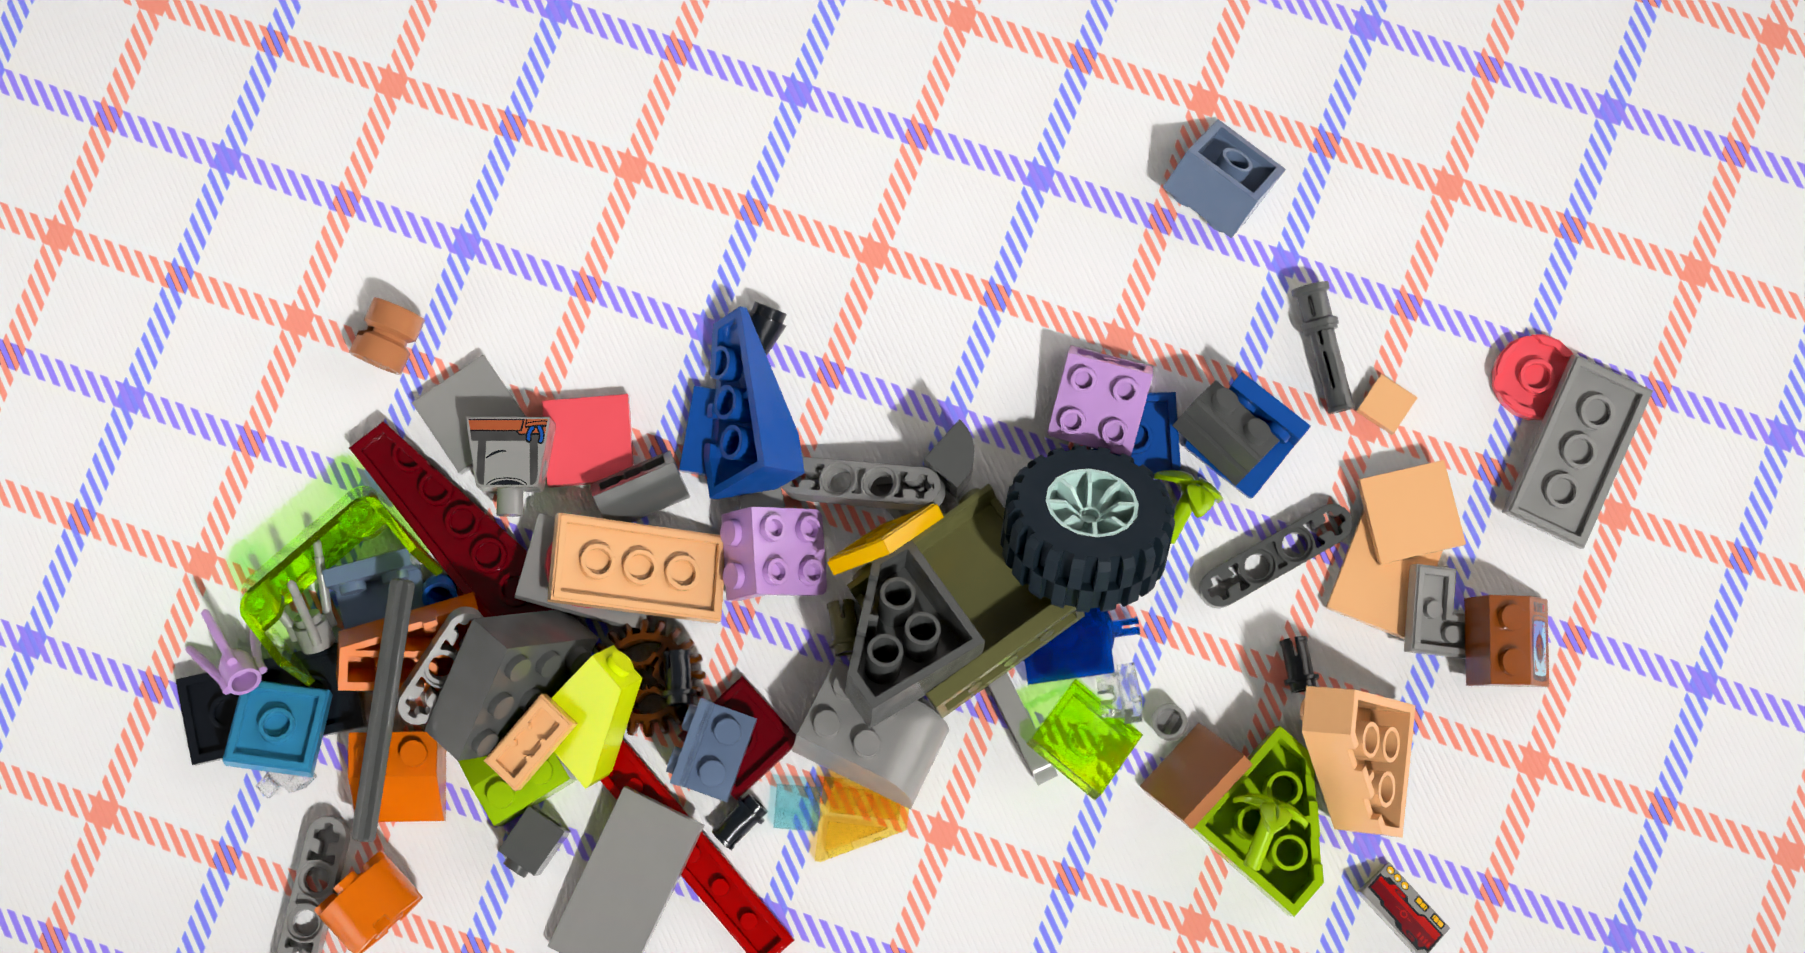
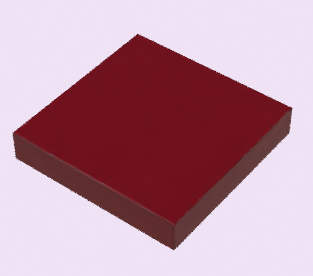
(770, 739)

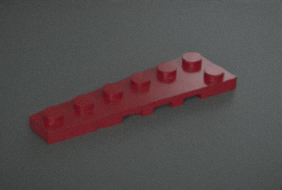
(452, 527)

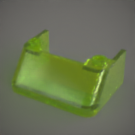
(352, 519)

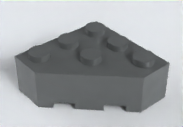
(906, 636)
(502, 673)

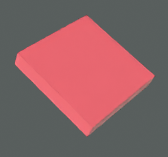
(589, 439)

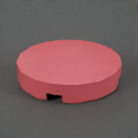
(1528, 374)

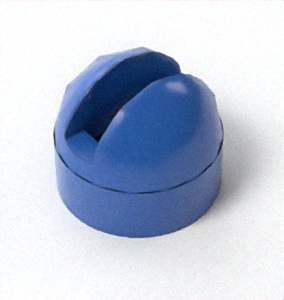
(433, 592)

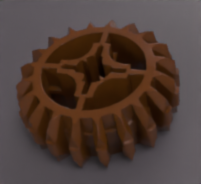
(656, 661)

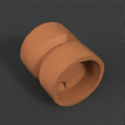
(387, 336)

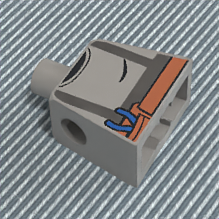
(510, 457)

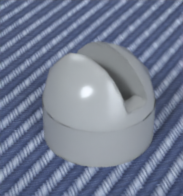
(1162, 717)

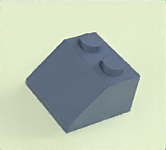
(1223, 178)

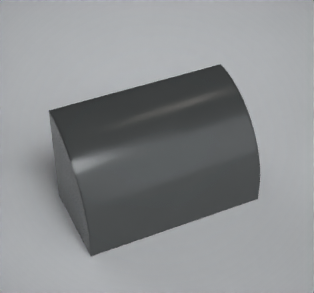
(953, 459)
(640, 489)

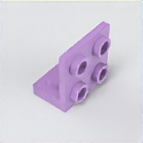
(1100, 400)

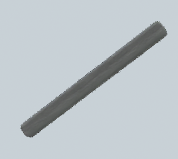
(382, 709)

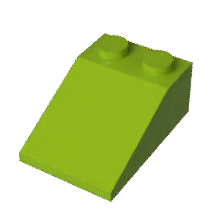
(501, 801)

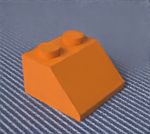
(413, 778)

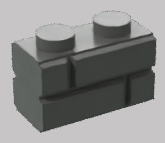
(1226, 432)

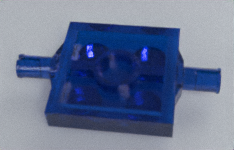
(1080, 650)

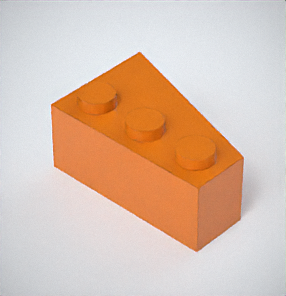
(360, 645)

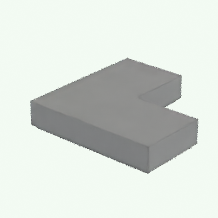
(1430, 614)

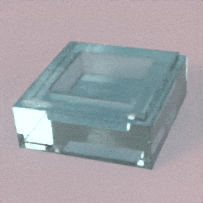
(797, 807)

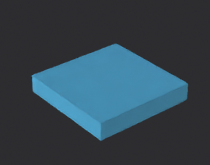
(278, 729)

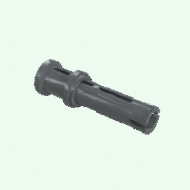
(1320, 327)

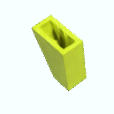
(601, 703)

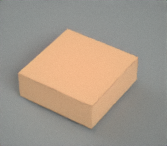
(1386, 404)

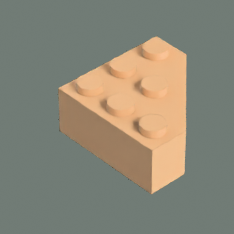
(1360, 756)

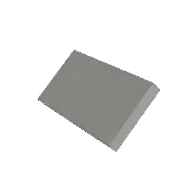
(1577, 451)
(627, 878)

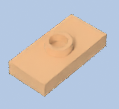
(530, 742)

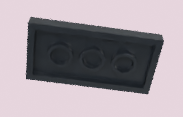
(210, 713)

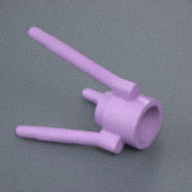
(237, 670)

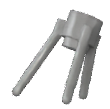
(310, 627)

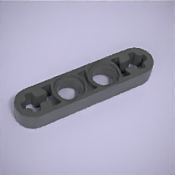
(1277, 559)

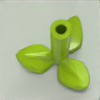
(1196, 497)
(1273, 818)

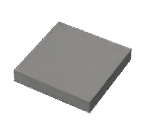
(467, 393)

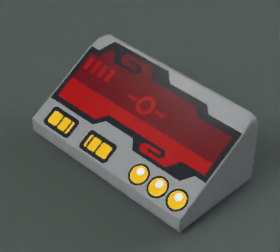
(1403, 910)

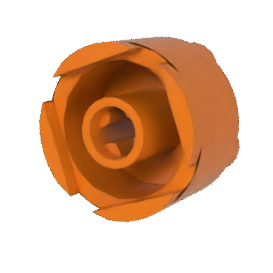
(368, 903)

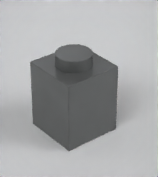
(532, 842)

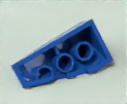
(753, 431)

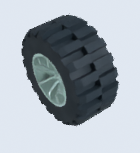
(1087, 528)

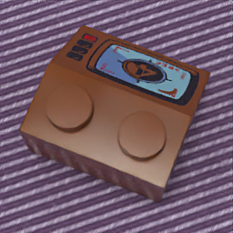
(1506, 641)

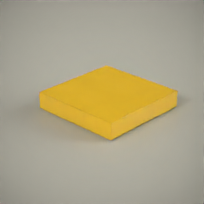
(885, 539)

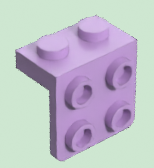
(773, 552)

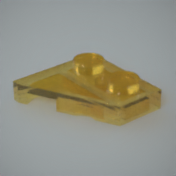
(854, 818)

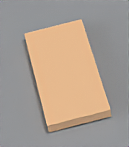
(636, 568)

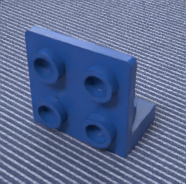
(1282, 422)

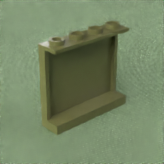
(970, 563)

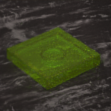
(1083, 742)

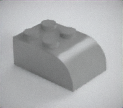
(886, 758)

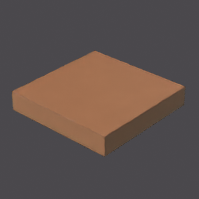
(1196, 775)

